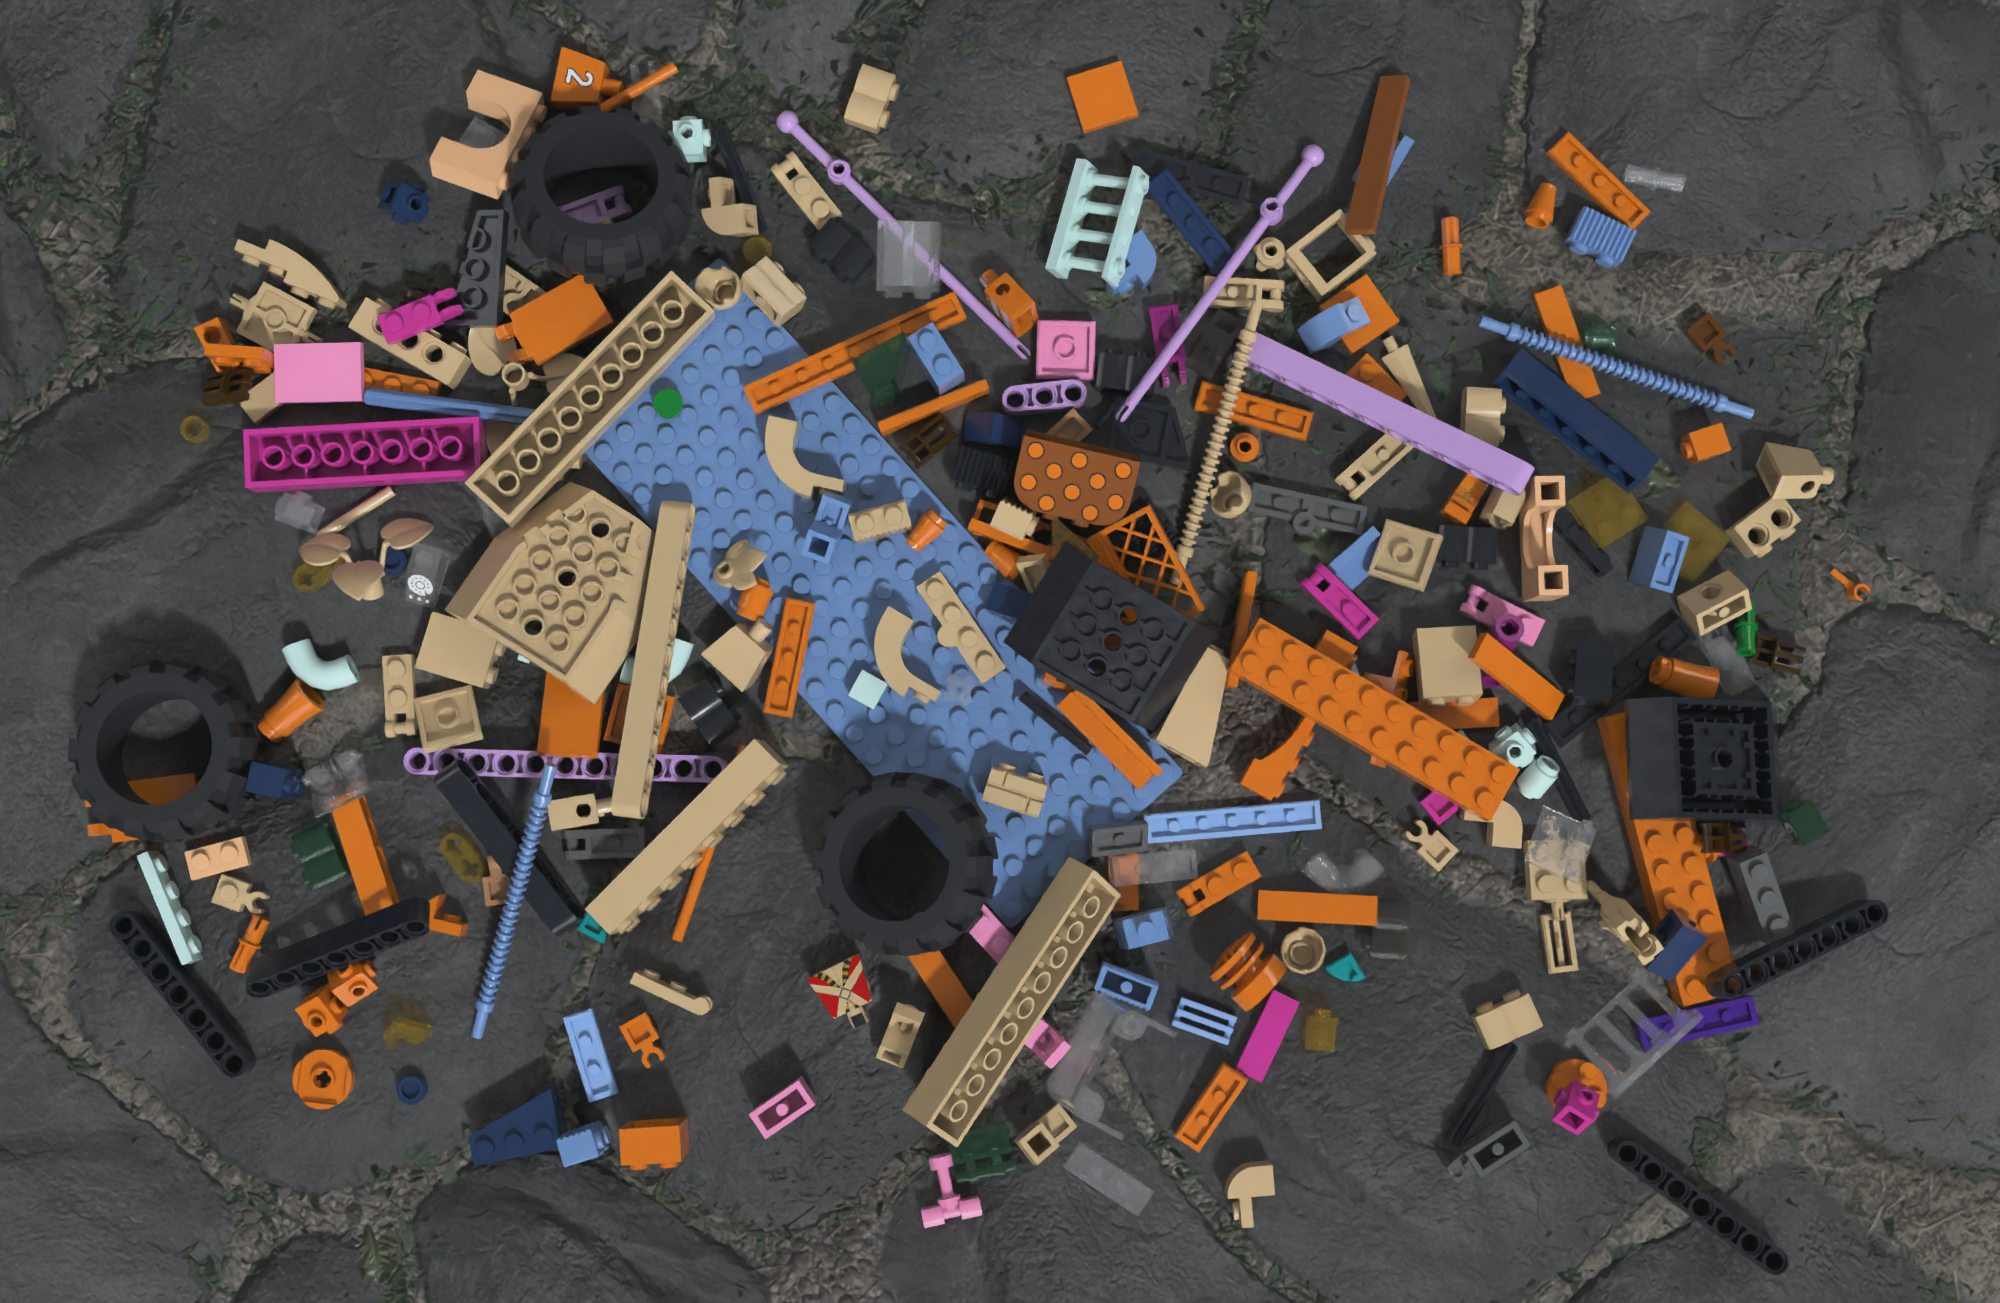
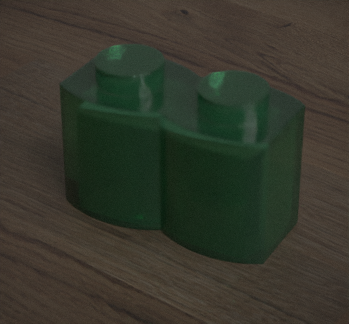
(320, 855)

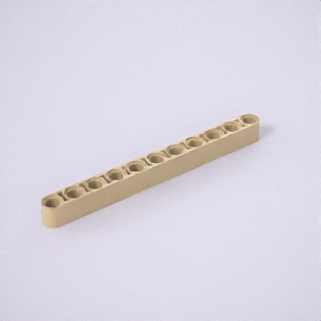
(653, 660)

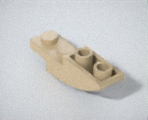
(296, 271)

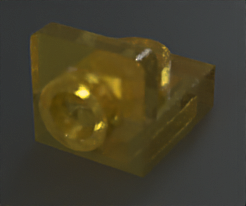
(1320, 1030)
(413, 1032)

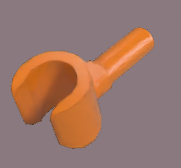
(1851, 587)

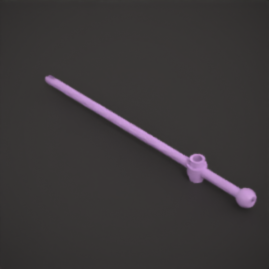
(789, 123)
(1270, 214)

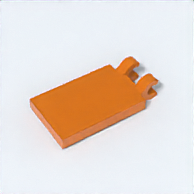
(555, 322)
(569, 722)
(153, 791)

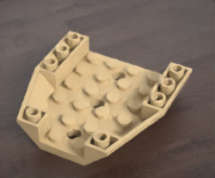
(584, 625)

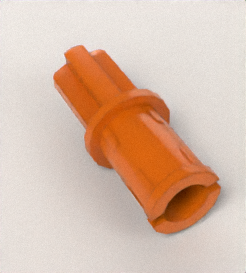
(1451, 246)
(249, 943)

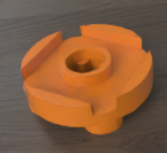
(1576, 1069)
(311, 1090)

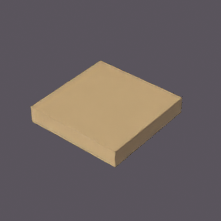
(1405, 555)
(448, 719)

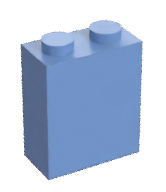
(936, 360)

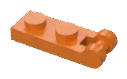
(1219, 883)

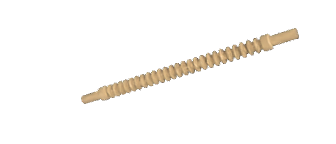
(1247, 337)

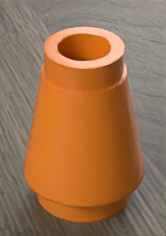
(1541, 208)
(926, 529)
(1003, 559)

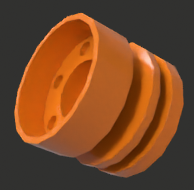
(1245, 969)

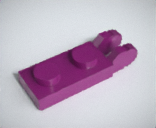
(1164, 324)

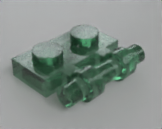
(979, 1144)

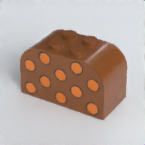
(1075, 479)

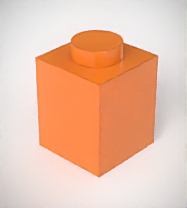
(1704, 443)

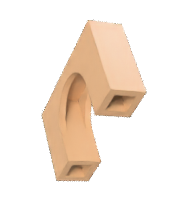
(490, 168)
(1540, 575)

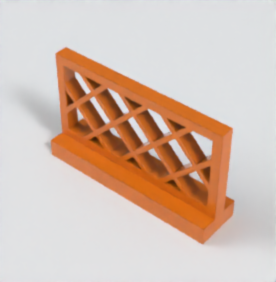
(1103, 547)

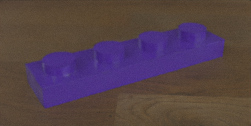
(1718, 1018)

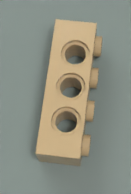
(447, 370)

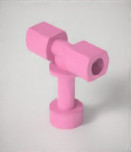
(950, 1204)

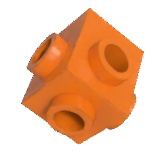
(353, 981)
(322, 1011)

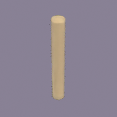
(358, 512)

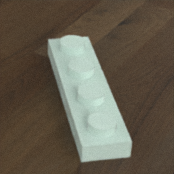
(174, 916)

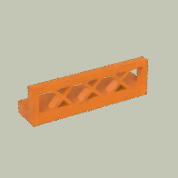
(1025, 546)
(1108, 738)

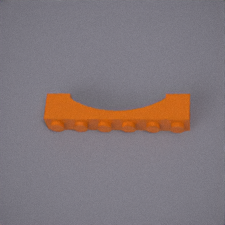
(1267, 774)

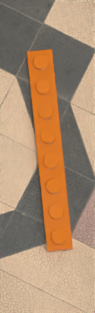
(837, 360)

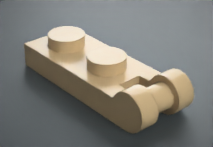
(805, 191)
(1240, 293)
(1373, 464)
(399, 694)
(673, 992)

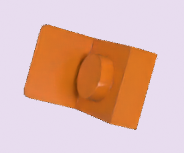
(447, 924)

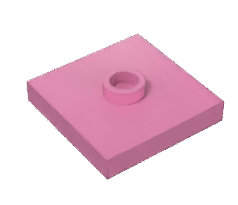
(1065, 350)

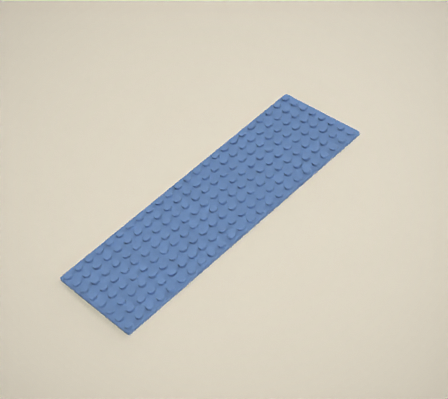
(721, 465)

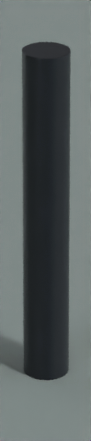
(1056, 723)

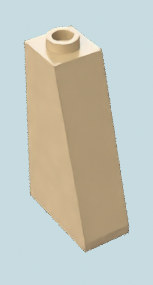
(1193, 717)

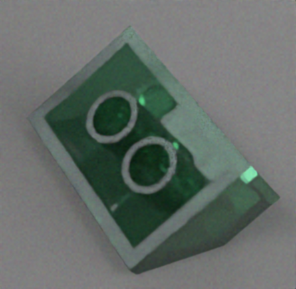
(883, 369)

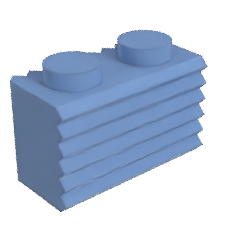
(1599, 237)
(1125, 985)
(583, 1143)

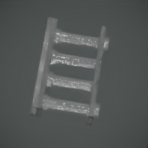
(1638, 1059)

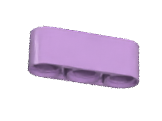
(1032, 406)

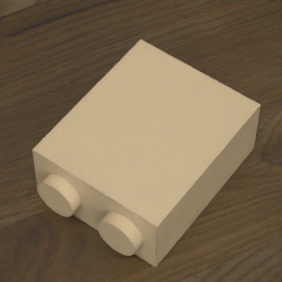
(459, 652)
(1443, 666)

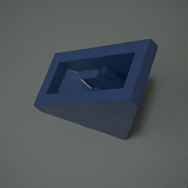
(992, 430)

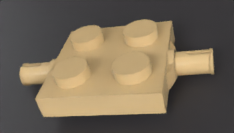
(275, 318)
(1552, 888)

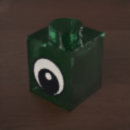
(1803, 821)

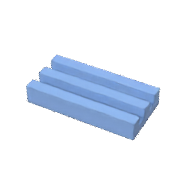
(1227, 1029)

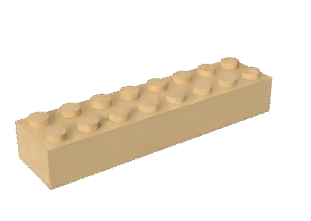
(687, 837)

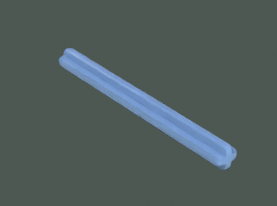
(446, 406)

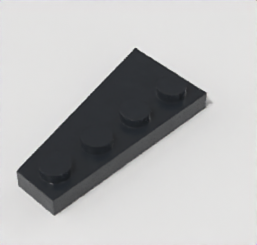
(483, 273)

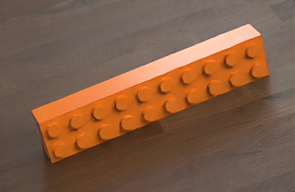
(1373, 720)
(1670, 874)

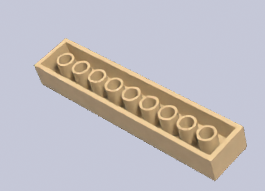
(591, 399)
(1012, 1001)

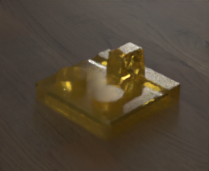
(1606, 512)
(1704, 543)

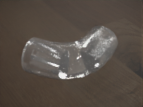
(1343, 877)

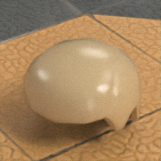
(718, 287)
(1230, 495)
(1303, 950)

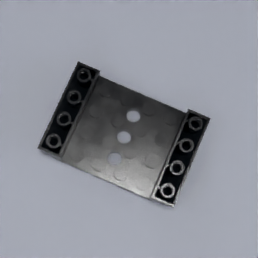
(1074, 613)

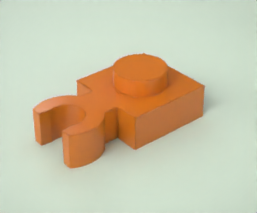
(640, 1035)

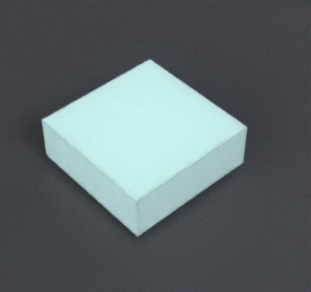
(868, 689)

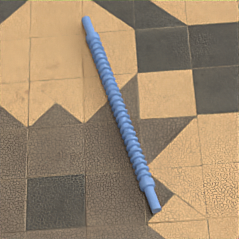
(1717, 402)
(541, 798)

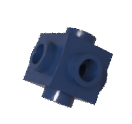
(404, 202)

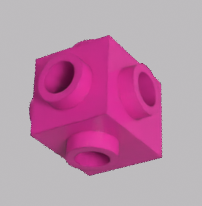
(1575, 1107)

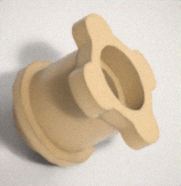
(1265, 261)

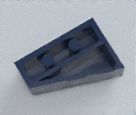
(522, 1131)

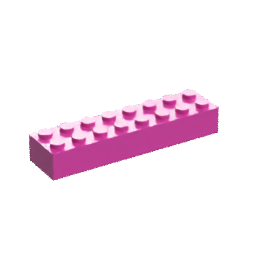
(364, 454)

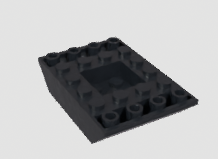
(1676, 763)

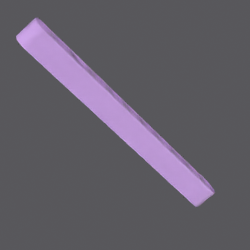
(1390, 415)
(581, 768)

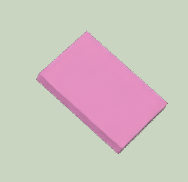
(319, 372)

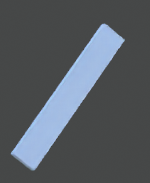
(1233, 821)

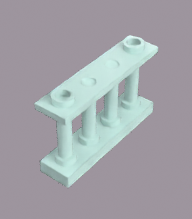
(1072, 216)

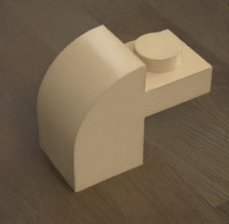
(725, 215)
(1503, 829)
(900, 1034)
(1044, 1134)
(1249, 1181)

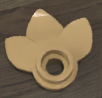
(738, 566)

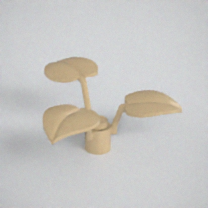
(491, 355)
(363, 578)

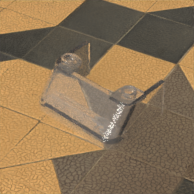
(1089, 1044)

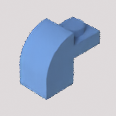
(1139, 265)
(1333, 324)
(827, 527)

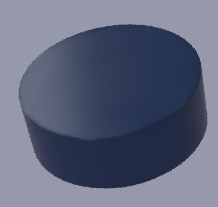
(395, 562)
(412, 1089)

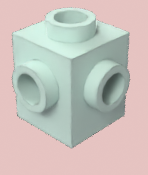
(691, 138)
(1514, 745)

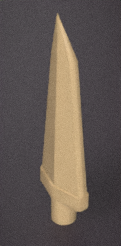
(1406, 373)

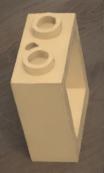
(1309, 275)

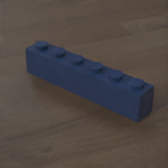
(1575, 421)

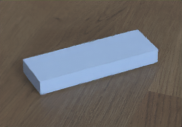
(590, 1055)

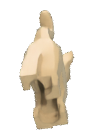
(1625, 924)

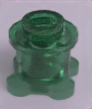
(1599, 336)

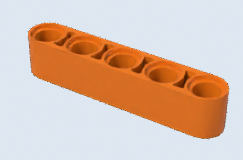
(365, 855)

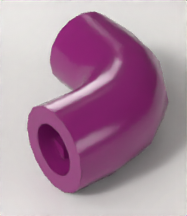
(1506, 631)

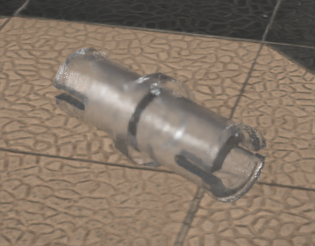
(1654, 178)

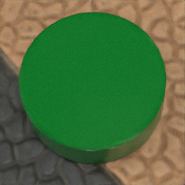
(668, 404)

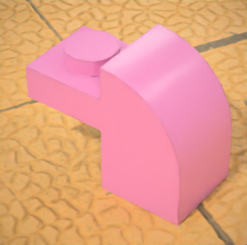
(1047, 1043)

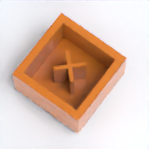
(654, 1142)

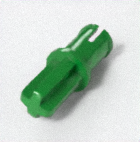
(1745, 632)

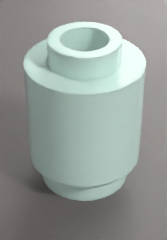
(1538, 777)

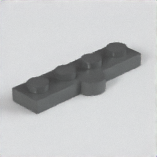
(1307, 510)

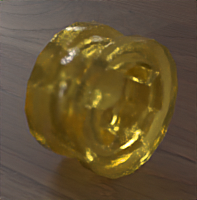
(203, 434)

